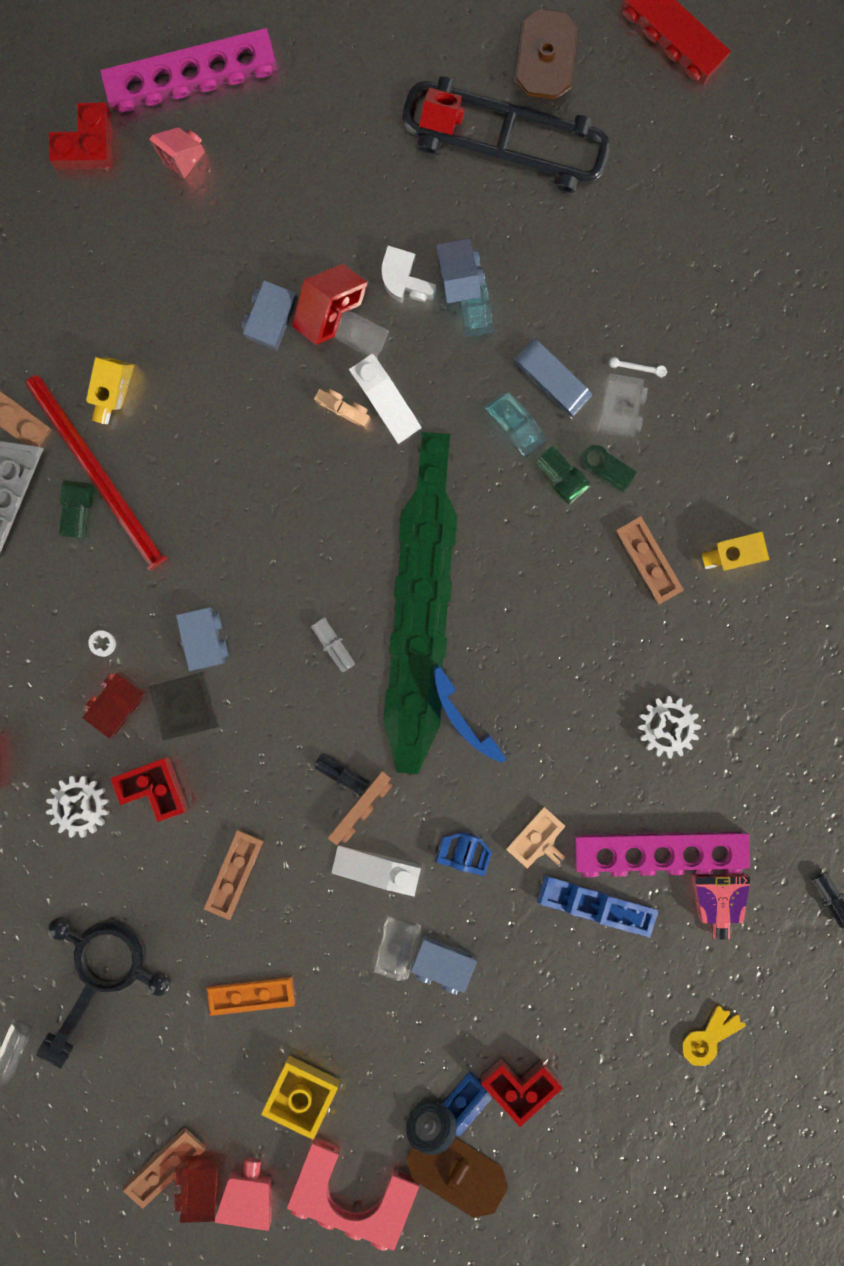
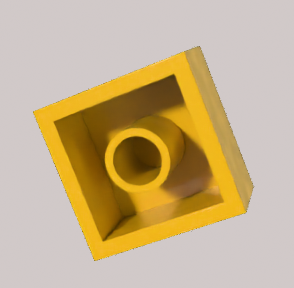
(300, 1097)

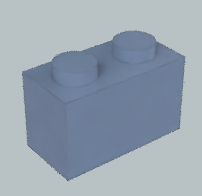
(459, 270)
(269, 315)
(202, 638)
(443, 965)

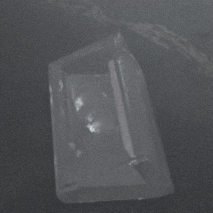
(361, 333)
(397, 949)
(13, 1049)

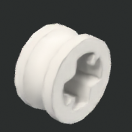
(100, 652)

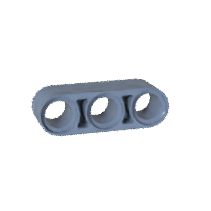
(553, 377)

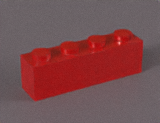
(679, 34)

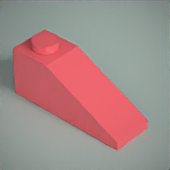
(178, 149)

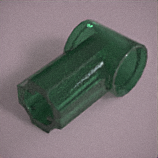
(609, 469)
(567, 480)
(76, 500)

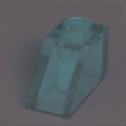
(477, 314)
(516, 423)

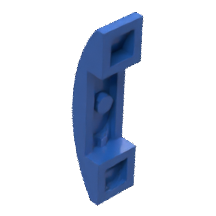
(485, 744)

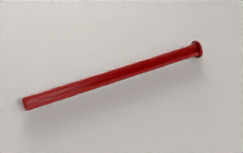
(95, 472)

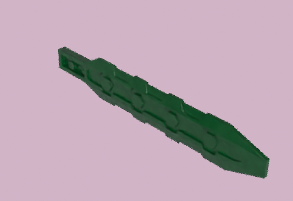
(421, 608)

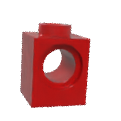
(441, 111)

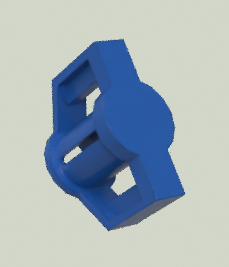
(463, 853)

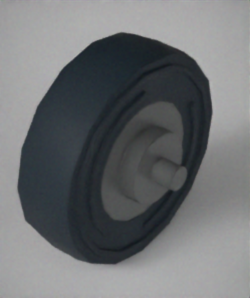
(431, 1128)

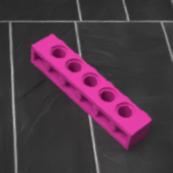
(201, 57)
(735, 859)

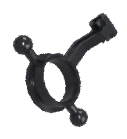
(56, 1048)

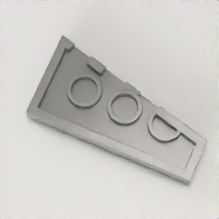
(16, 471)

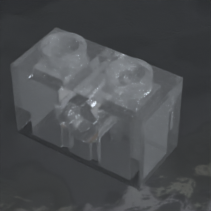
(617, 390)

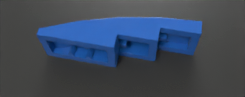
(597, 906)

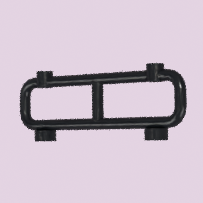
(566, 176)

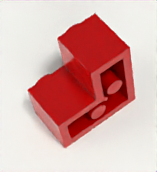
(90, 145)
(325, 299)
(158, 783)
(522, 1095)

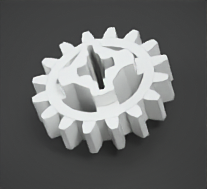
(680, 722)
(88, 812)

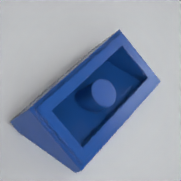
(467, 1101)

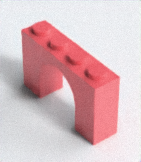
(379, 1225)

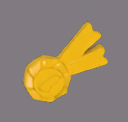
(701, 1045)

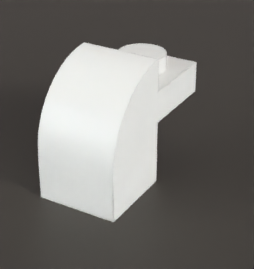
(396, 277)

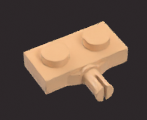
(333, 402)
(537, 839)

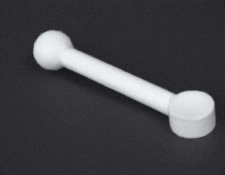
(660, 371)

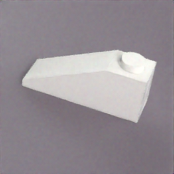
(385, 398)
(377, 870)

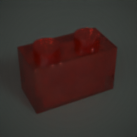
(114, 704)
(196, 1188)

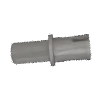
(333, 645)

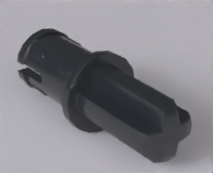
(341, 774)
(831, 897)

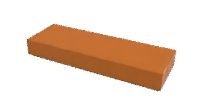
(250, 995)

